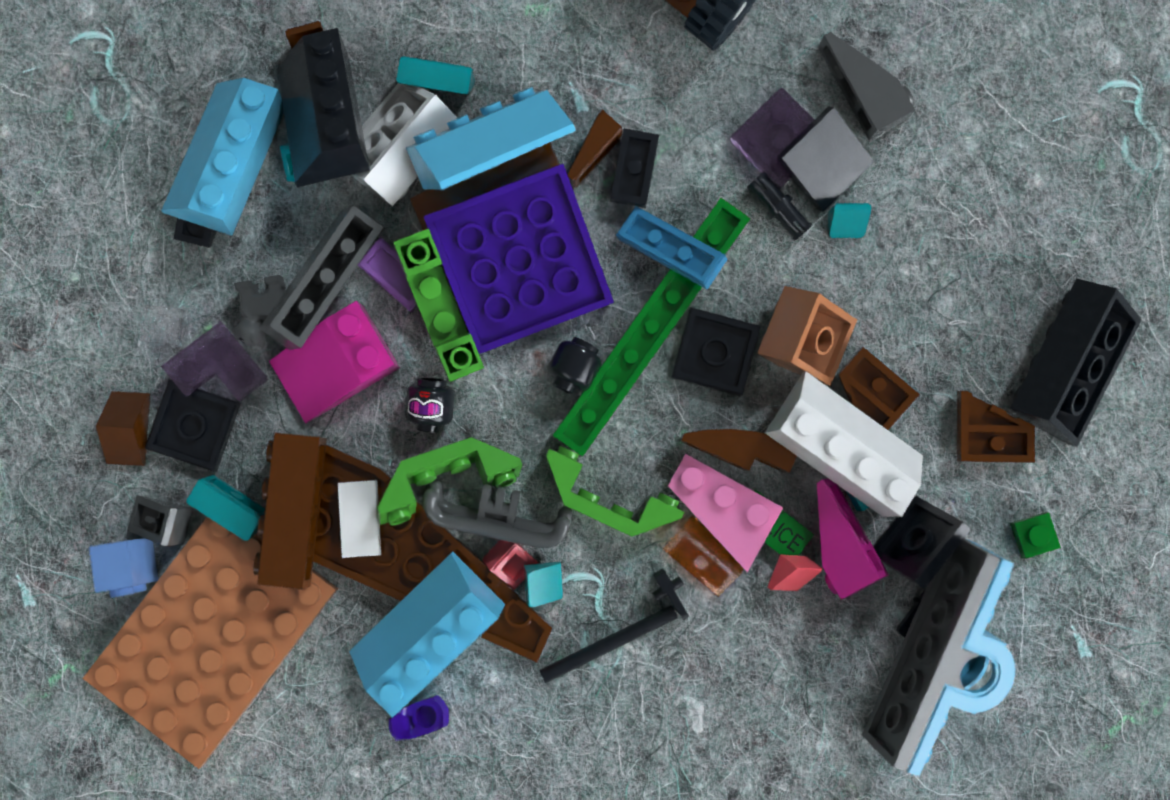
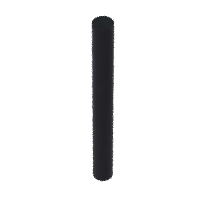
(608, 644)

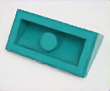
(435, 75)
(226, 506)

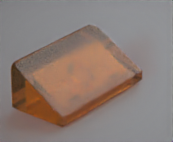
(703, 556)

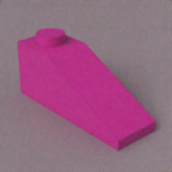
(845, 548)

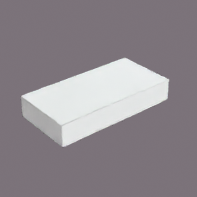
(359, 519)

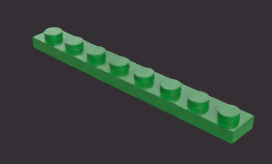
(644, 337)

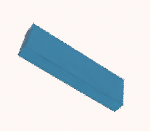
(671, 247)

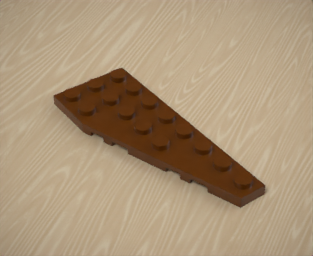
(411, 553)

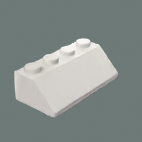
(848, 447)

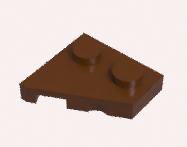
(876, 388)
(991, 434)

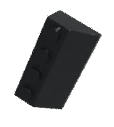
(321, 110)
(1076, 361)

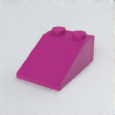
(334, 362)

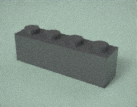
(321, 278)

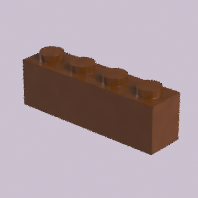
(291, 510)

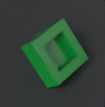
(1035, 535)

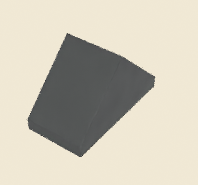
(160, 521)

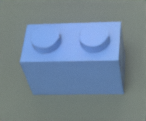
(123, 566)

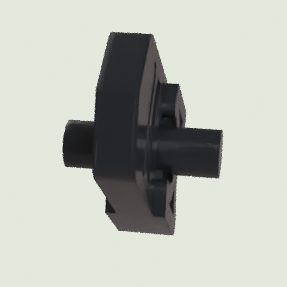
(668, 588)

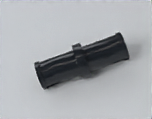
(779, 206)

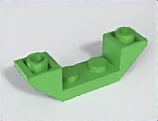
(437, 305)
(493, 465)
(653, 515)

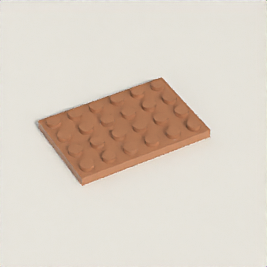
(204, 642)

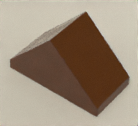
(124, 428)

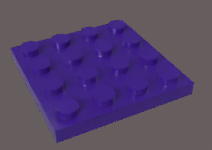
(519, 258)

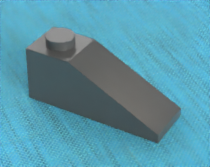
(868, 88)

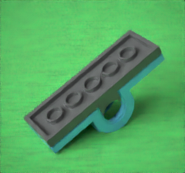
(943, 658)

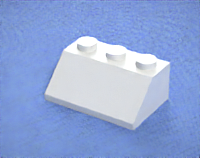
(390, 130)

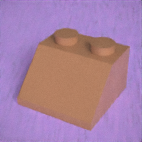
(807, 334)

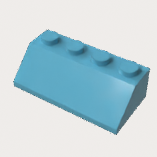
(487, 139)
(225, 155)
(424, 633)

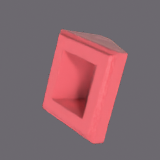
(508, 562)
(793, 572)

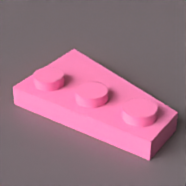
(726, 508)

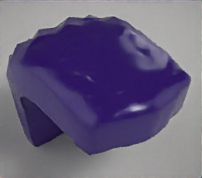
(419, 719)

